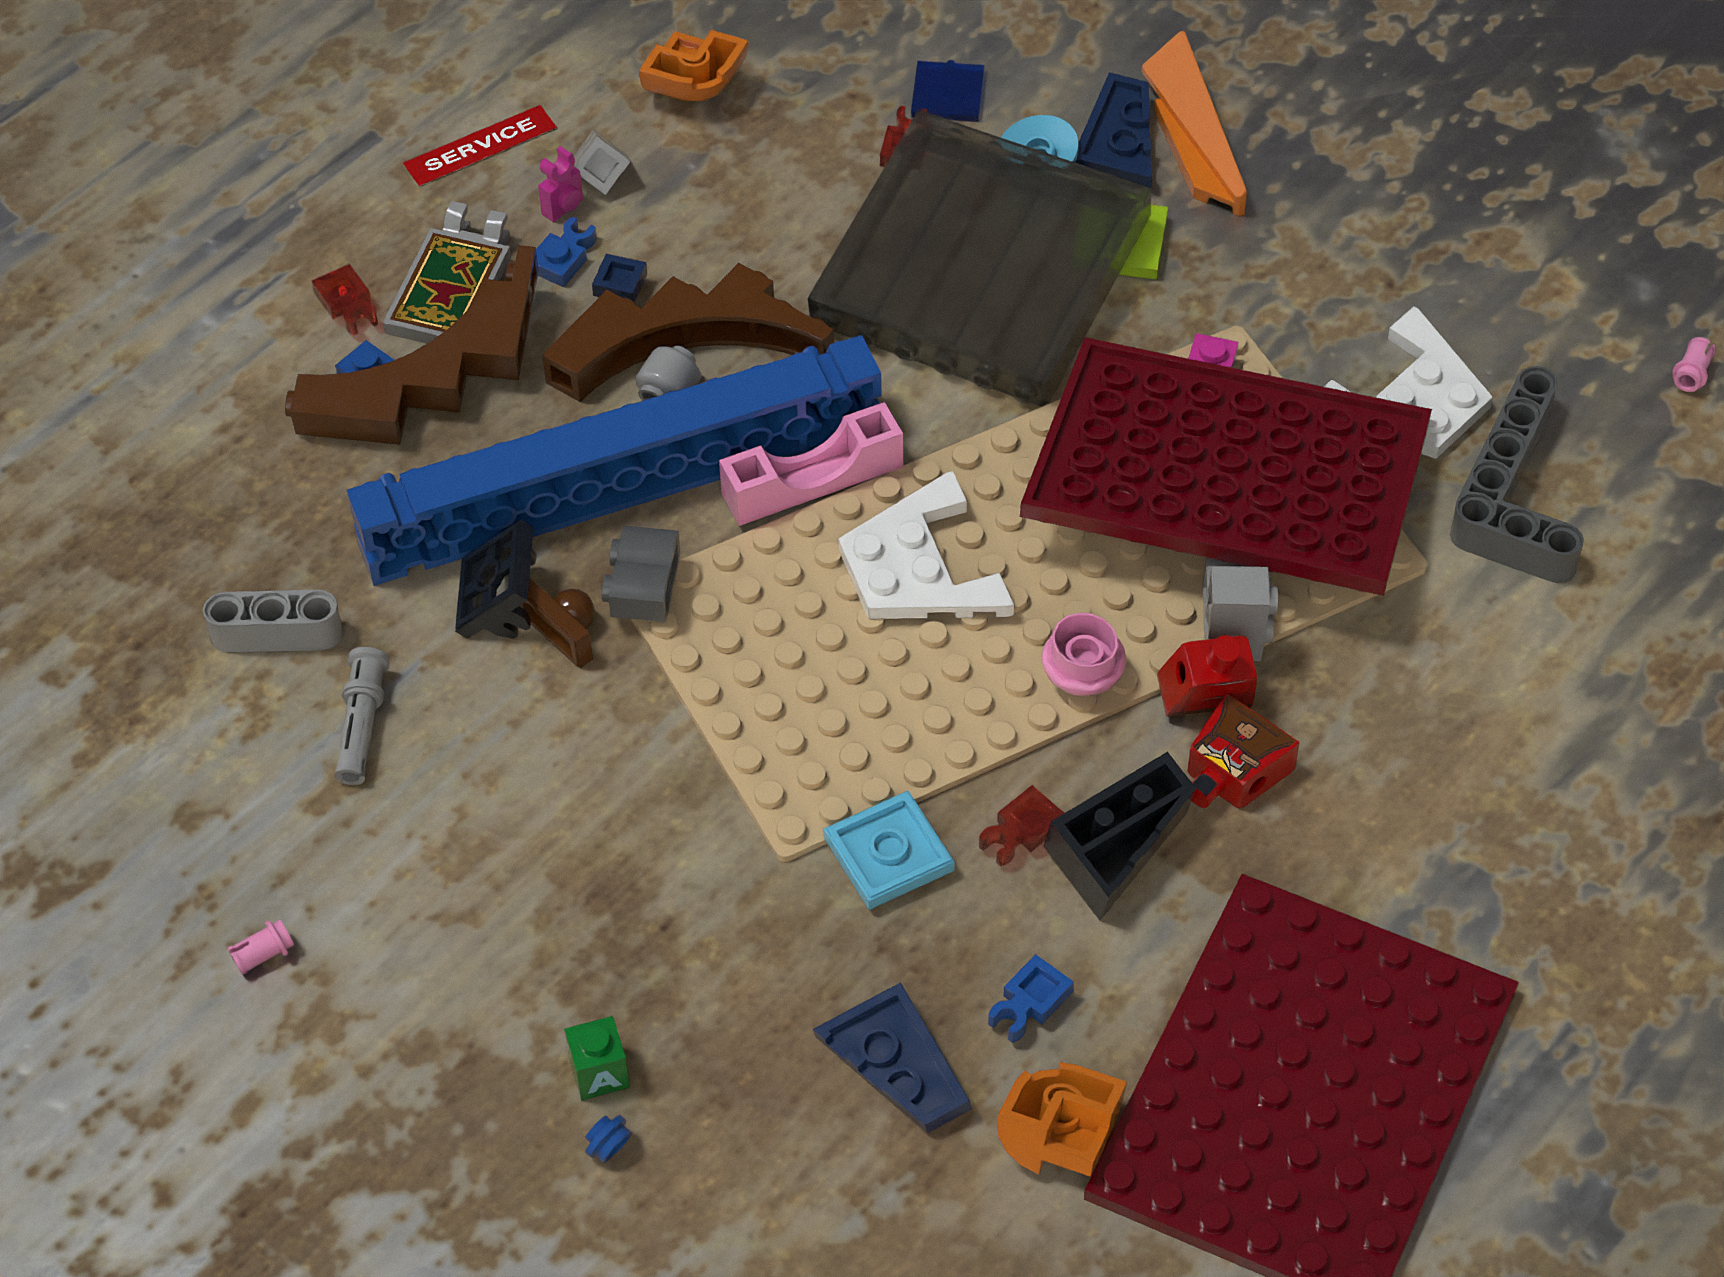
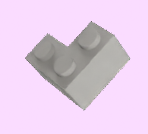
(1239, 603)

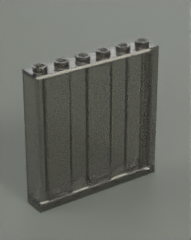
(981, 258)

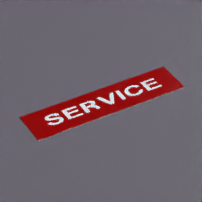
(479, 145)

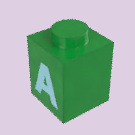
(597, 1058)

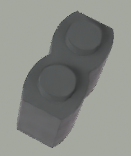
(642, 573)

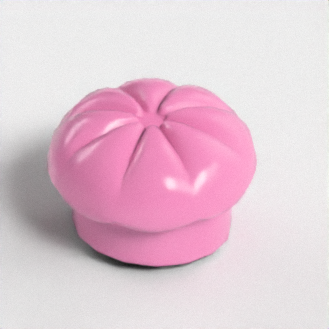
(1084, 655)

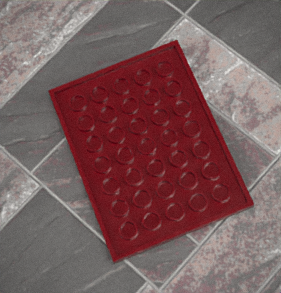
(1229, 465)
(1302, 1090)

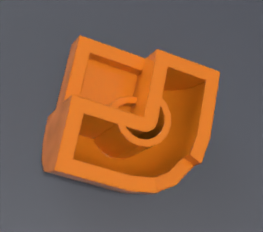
(693, 67)
(1060, 1117)

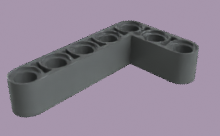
(1485, 519)

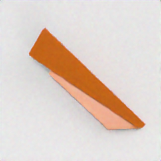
(1193, 125)

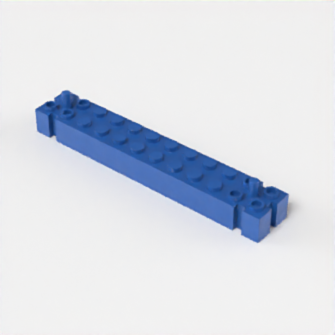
(609, 459)

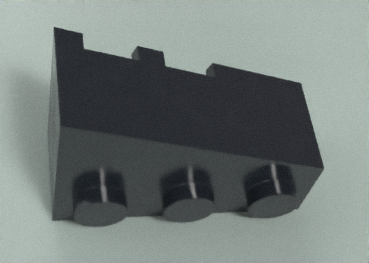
(1119, 830)

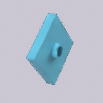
(888, 850)

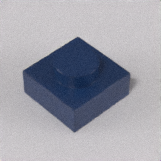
(620, 277)

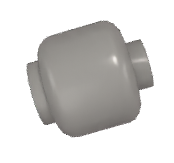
(667, 371)

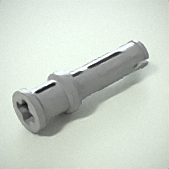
(362, 697)

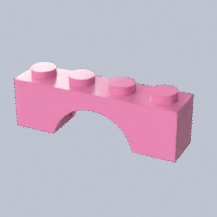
(859, 450)

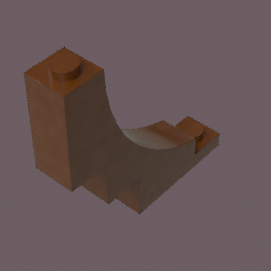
(375, 400)

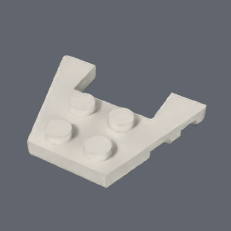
(1434, 382)
(901, 568)

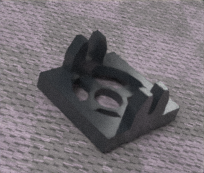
(501, 614)

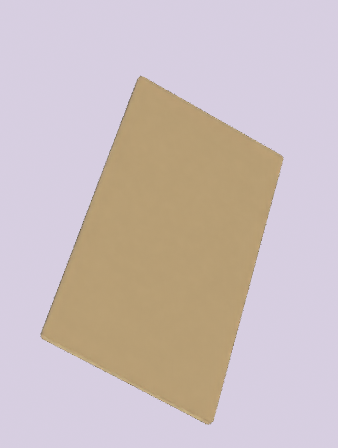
(846, 710)

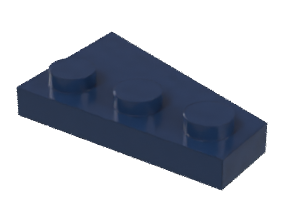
(1119, 131)
(897, 1056)

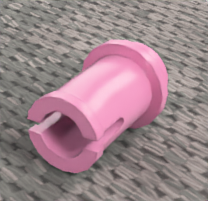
(1692, 370)
(261, 946)

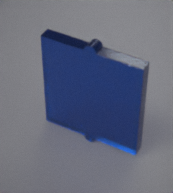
(948, 90)

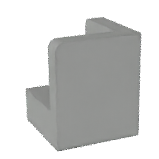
(600, 161)

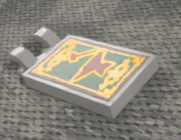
(448, 275)

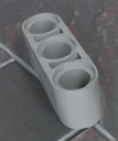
(273, 620)

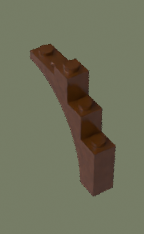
(621, 334)

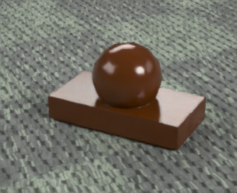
(563, 620)

